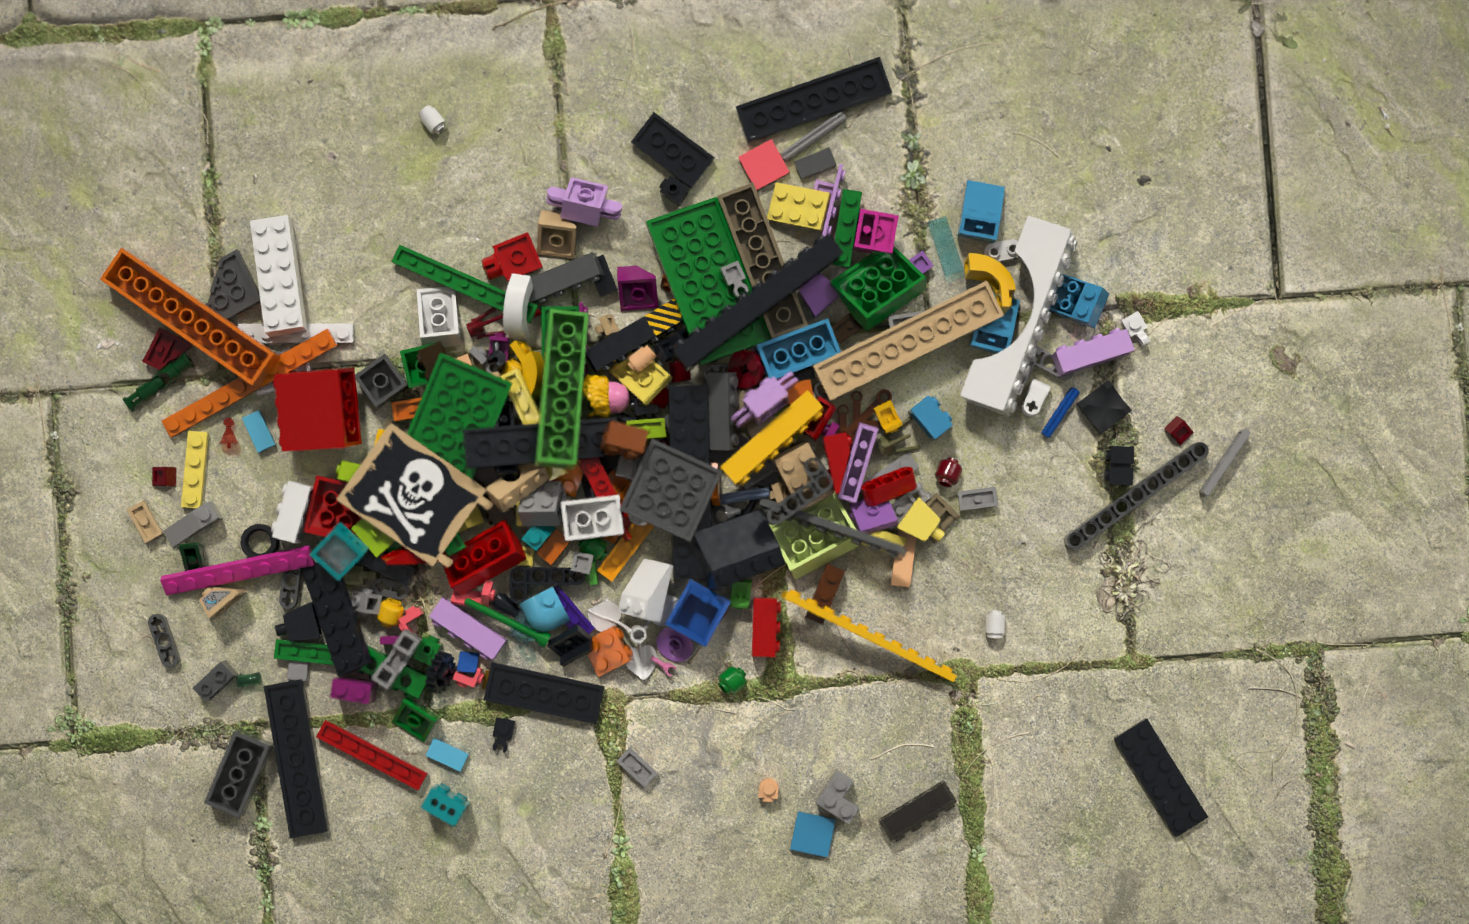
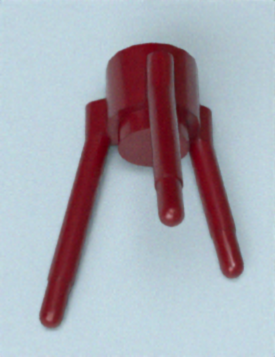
(477, 327)

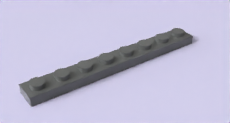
(840, 531)

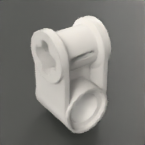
(1036, 394)

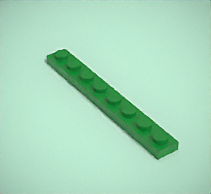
(455, 279)

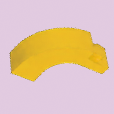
(998, 277)
(532, 366)

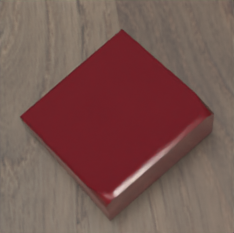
(678, 372)
(1179, 430)
(163, 476)

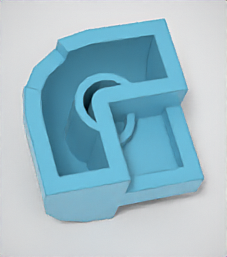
(545, 611)

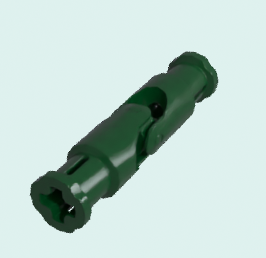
(147, 390)

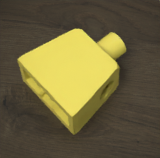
(921, 522)

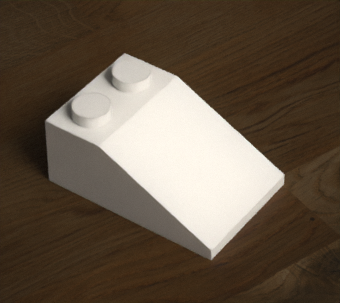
(438, 316)
(592, 518)
(646, 591)

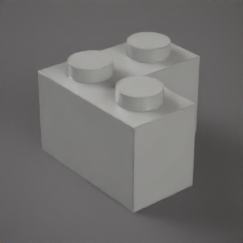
(833, 797)

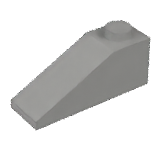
(193, 523)

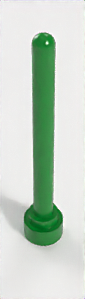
(540, 637)

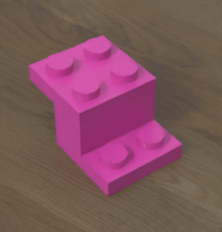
(875, 232)

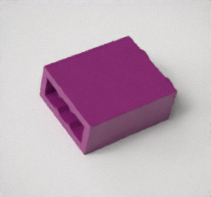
(354, 690)

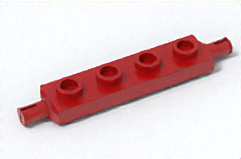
(602, 487)

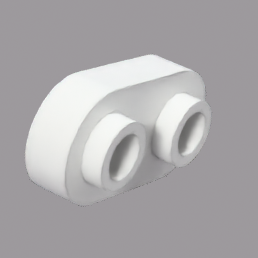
(1002, 249)

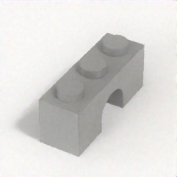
(397, 659)

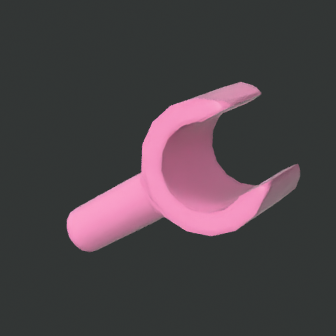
(665, 666)

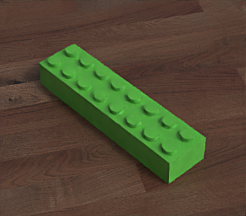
(561, 389)

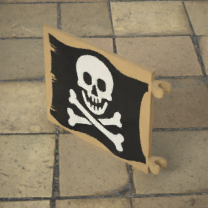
(412, 495)

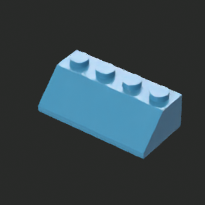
(798, 349)

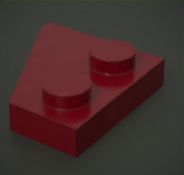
(165, 349)

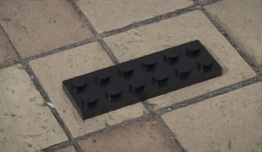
(337, 620)
(544, 693)
(1160, 777)

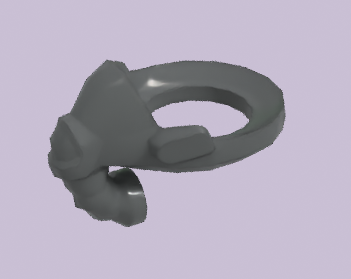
(730, 512)

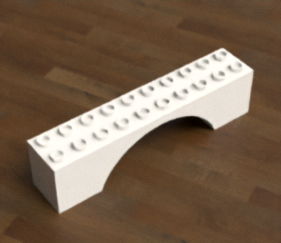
(999, 378)

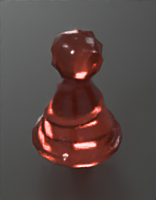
(228, 436)

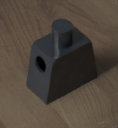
(300, 624)

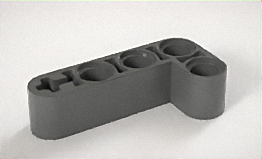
(798, 495)

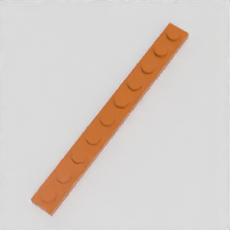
(240, 388)

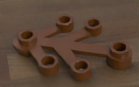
(857, 416)

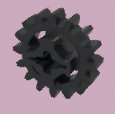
(440, 672)

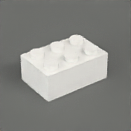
(292, 512)

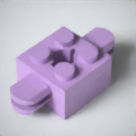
(584, 202)
(765, 400)

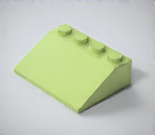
(807, 548)

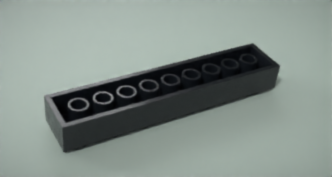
(757, 303)
(690, 436)

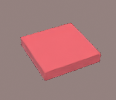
(763, 164)

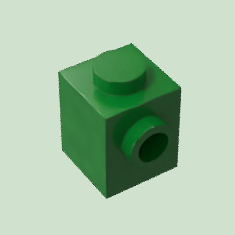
(428, 649)

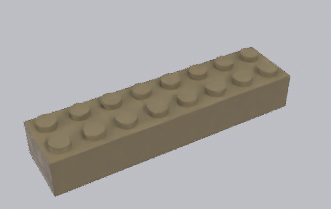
(760, 253)

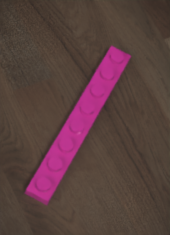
(237, 570)

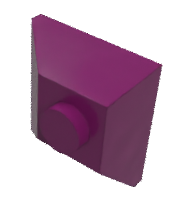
(636, 288)

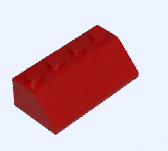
(484, 558)

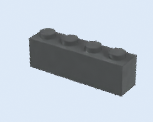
(565, 277)
(721, 407)

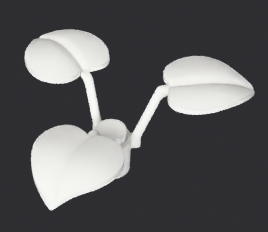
(607, 615)

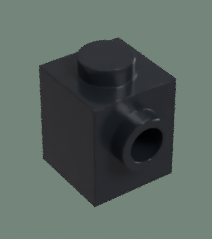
(674, 190)

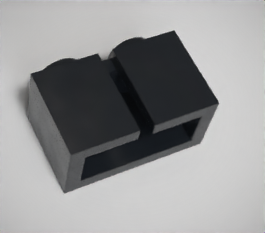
(1119, 465)

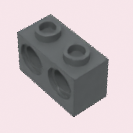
(215, 681)

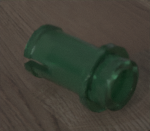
(248, 679)

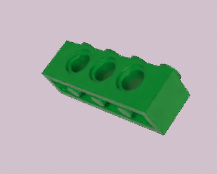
(418, 678)

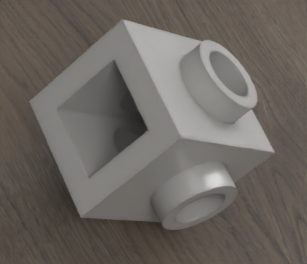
(366, 602)

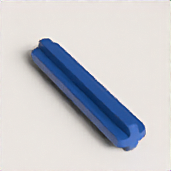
(1060, 412)

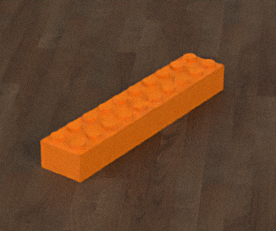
(190, 318)

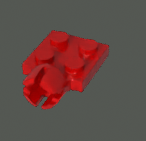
(512, 256)

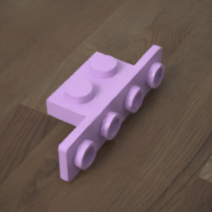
(835, 193)

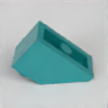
(537, 536)

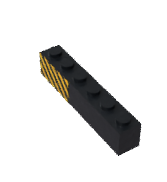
(634, 337)

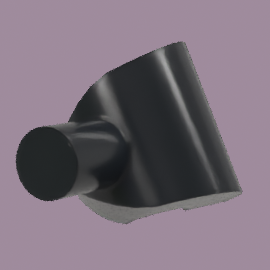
(497, 356)

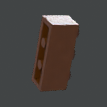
(826, 590)

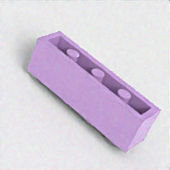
(1092, 352)
(858, 462)
(468, 628)

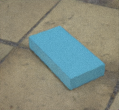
(259, 431)
(447, 754)

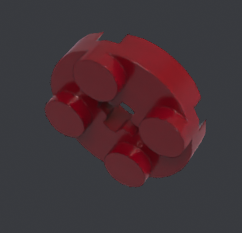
(752, 360)

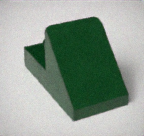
(192, 555)

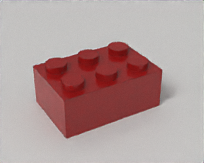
(765, 627)

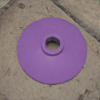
(670, 648)

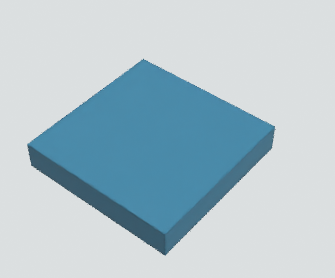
(812, 834)

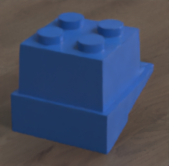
(698, 612)

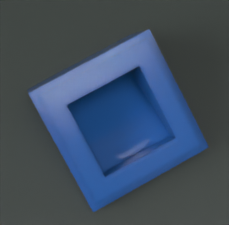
(468, 662)

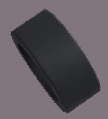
(249, 531)

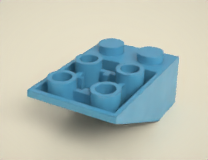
(981, 211)
(1080, 301)
(997, 334)

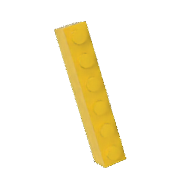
(772, 438)

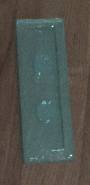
(945, 246)

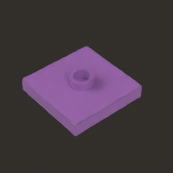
(873, 517)

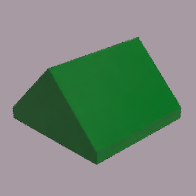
(413, 370)
(415, 719)

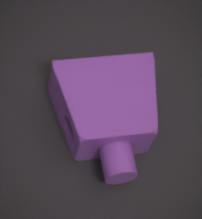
(818, 294)

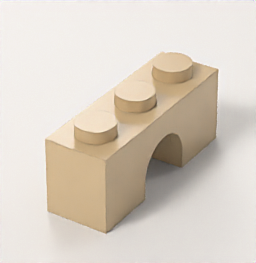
(507, 494)

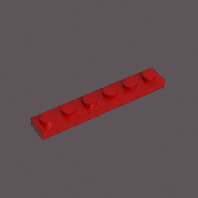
(371, 754)

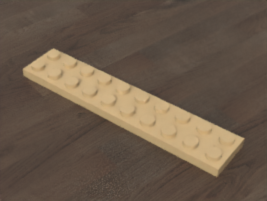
(908, 340)

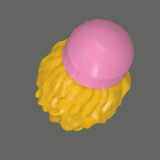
(604, 395)

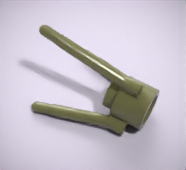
(886, 445)

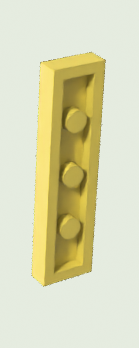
(194, 469)

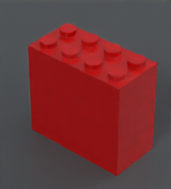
(317, 409)

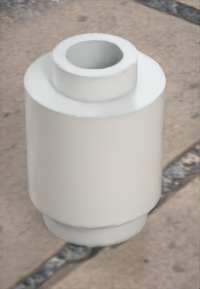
(432, 120)
(995, 624)

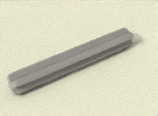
(813, 136)

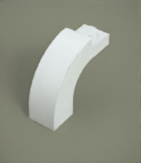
(516, 306)

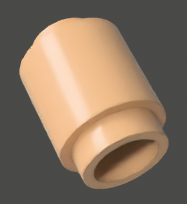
(641, 358)

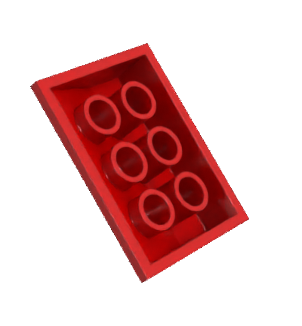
(326, 510)

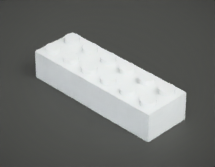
(278, 276)

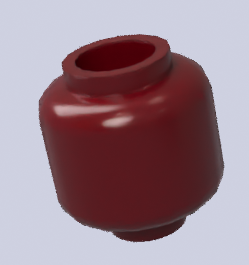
(948, 472)

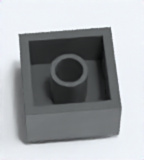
(381, 381)

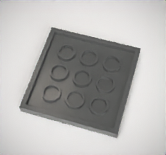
(670, 490)

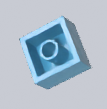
(930, 417)

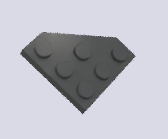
(233, 287)

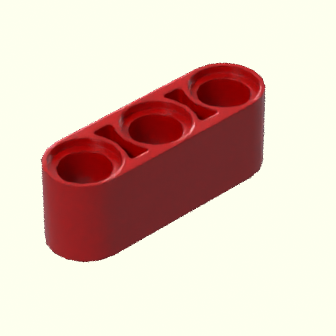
(889, 486)

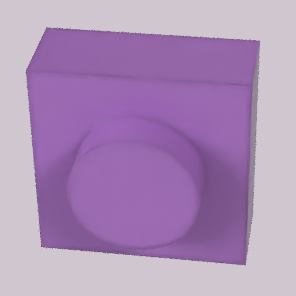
(921, 262)

